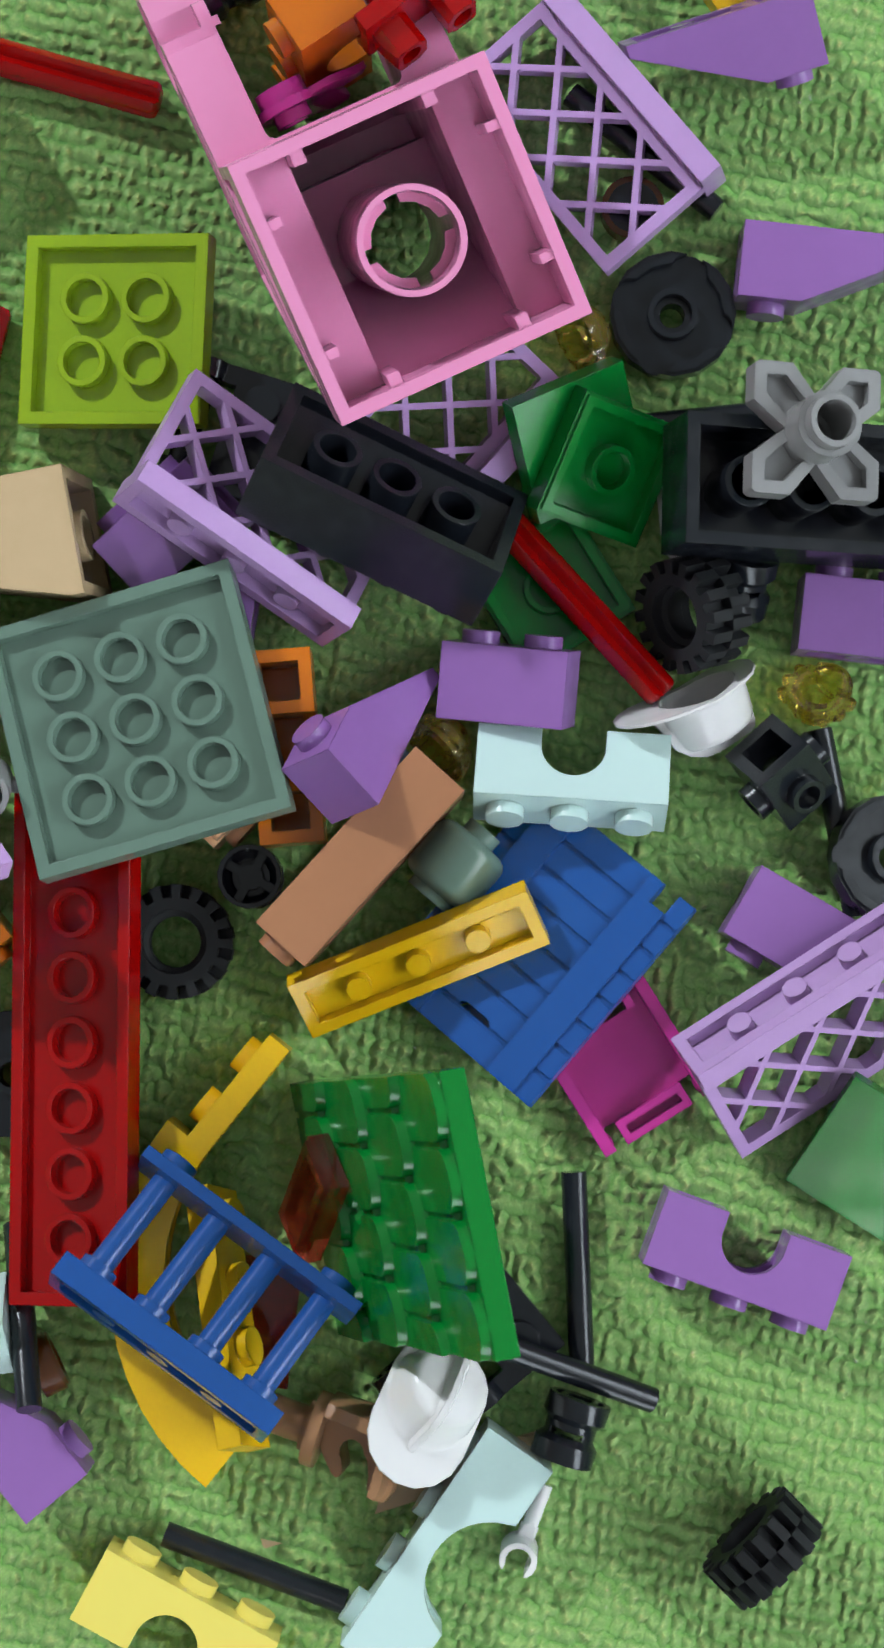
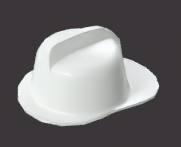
(702, 713)
(425, 1417)

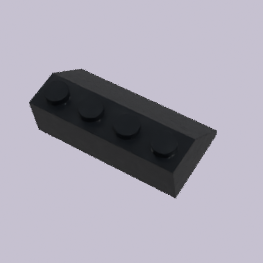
(384, 506)

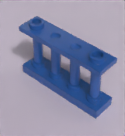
(144, 1319)

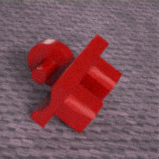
(392, 31)

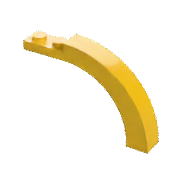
(173, 1411)

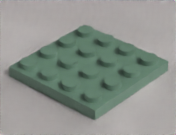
(139, 722)

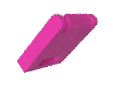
(628, 1072)

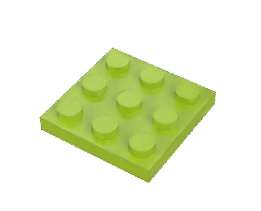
(114, 328)

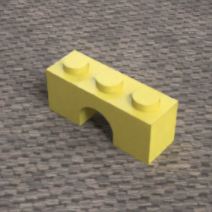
(137, 1585)

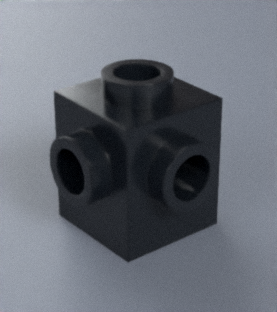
(781, 772)

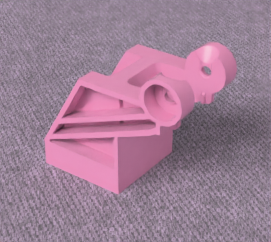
(315, 193)

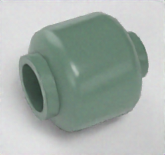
(455, 863)

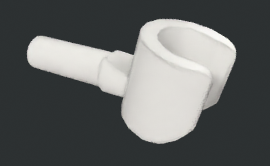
(525, 1535)

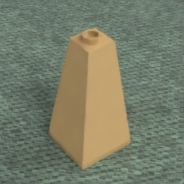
(48, 536)

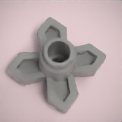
(813, 433)

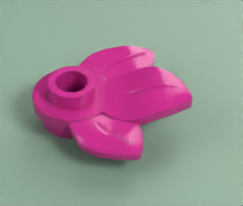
(293, 102)

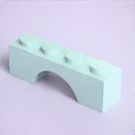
(488, 1486)

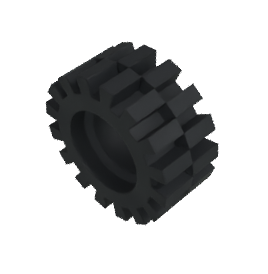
(716, 608)
(215, 947)
(762, 1548)

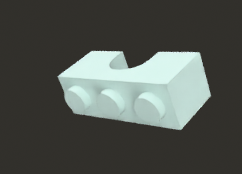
(621, 793)

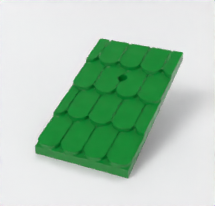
(416, 1214)

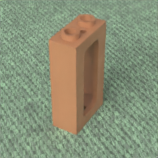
(358, 862)

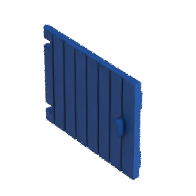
(603, 938)

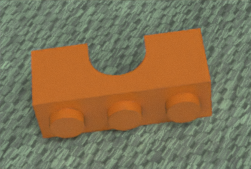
(314, 38)
(292, 700)

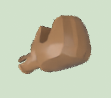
(326, 1428)

